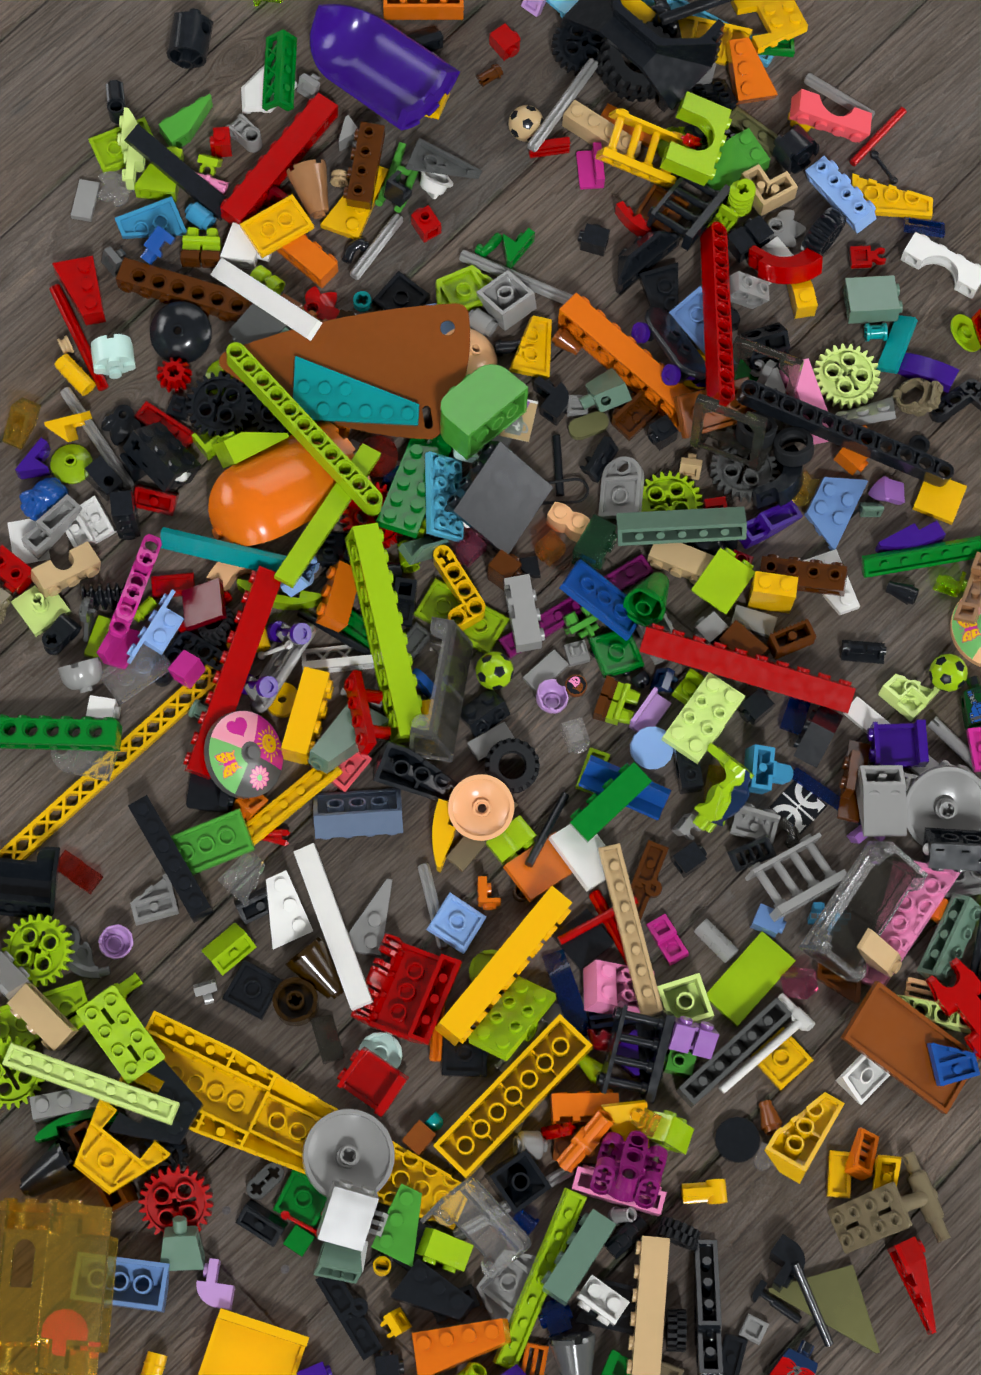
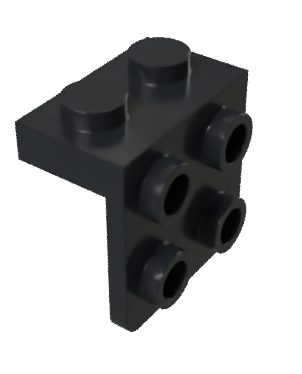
(207, 796)

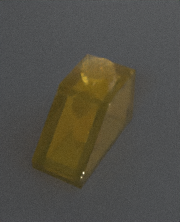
(21, 422)

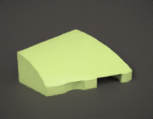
(907, 695)

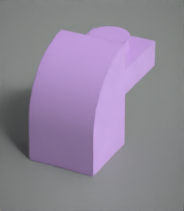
(213, 1293)

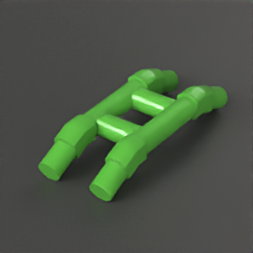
(397, 159)

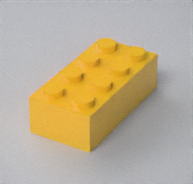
(307, 715)

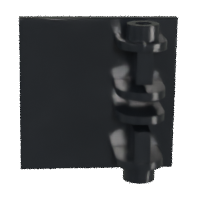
(717, 92)
(333, 550)

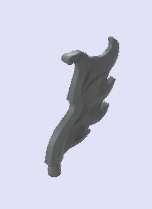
(82, 958)

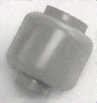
(532, 1141)

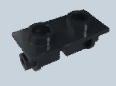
(863, 651)

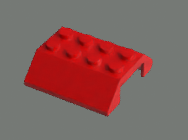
(408, 991)

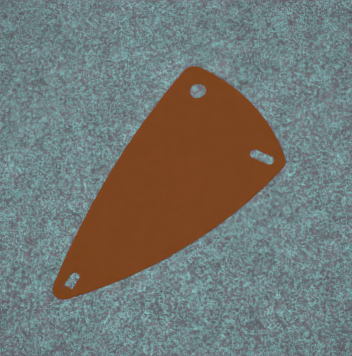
(386, 349)

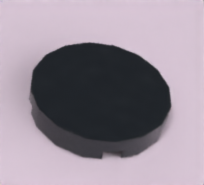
(737, 1139)

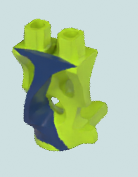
(725, 797)

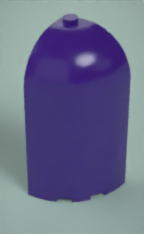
(379, 64)

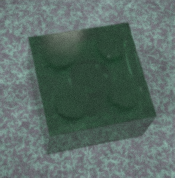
(595, 543)

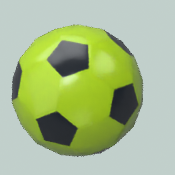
(494, 670)
(948, 672)

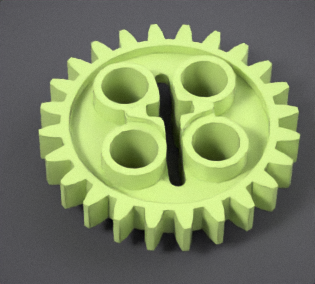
(861, 366)

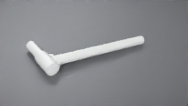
(800, 1021)

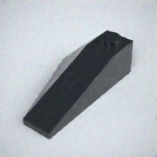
(410, 772)

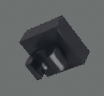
(178, 408)

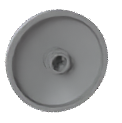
(943, 799)
(348, 1148)

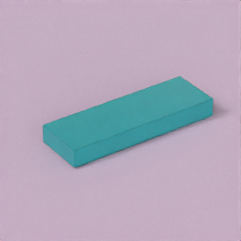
(897, 344)

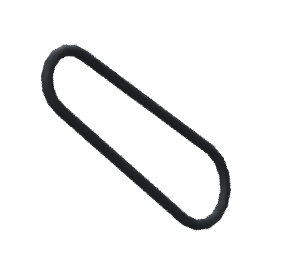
(573, 501)

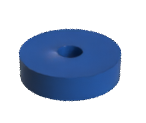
(424, 684)

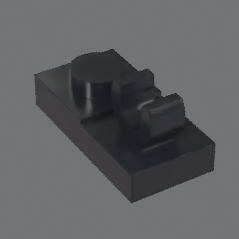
(602, 456)

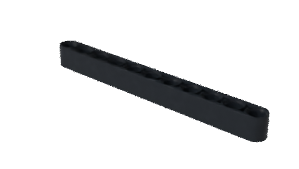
(855, 433)

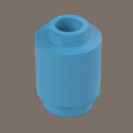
(200, 216)

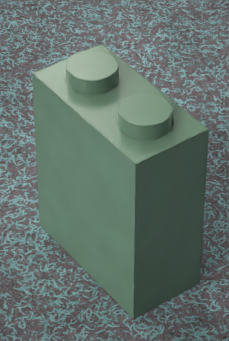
(872, 299)

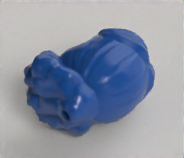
(42, 497)

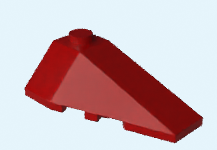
(912, 1268)

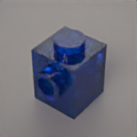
(555, 1317)

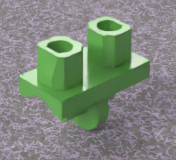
(573, 624)

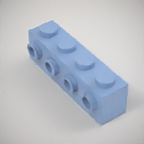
(841, 194)

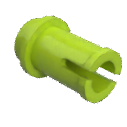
(145, 608)

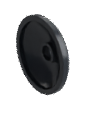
(194, 335)

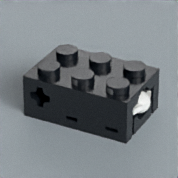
(161, 456)
(952, 849)

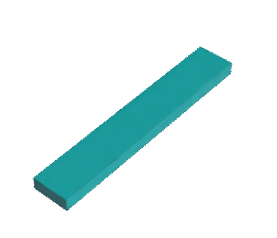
(219, 550)

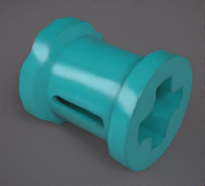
(875, 332)

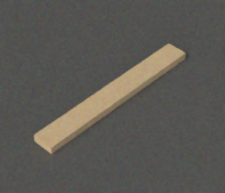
(630, 930)

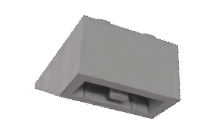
(882, 800)

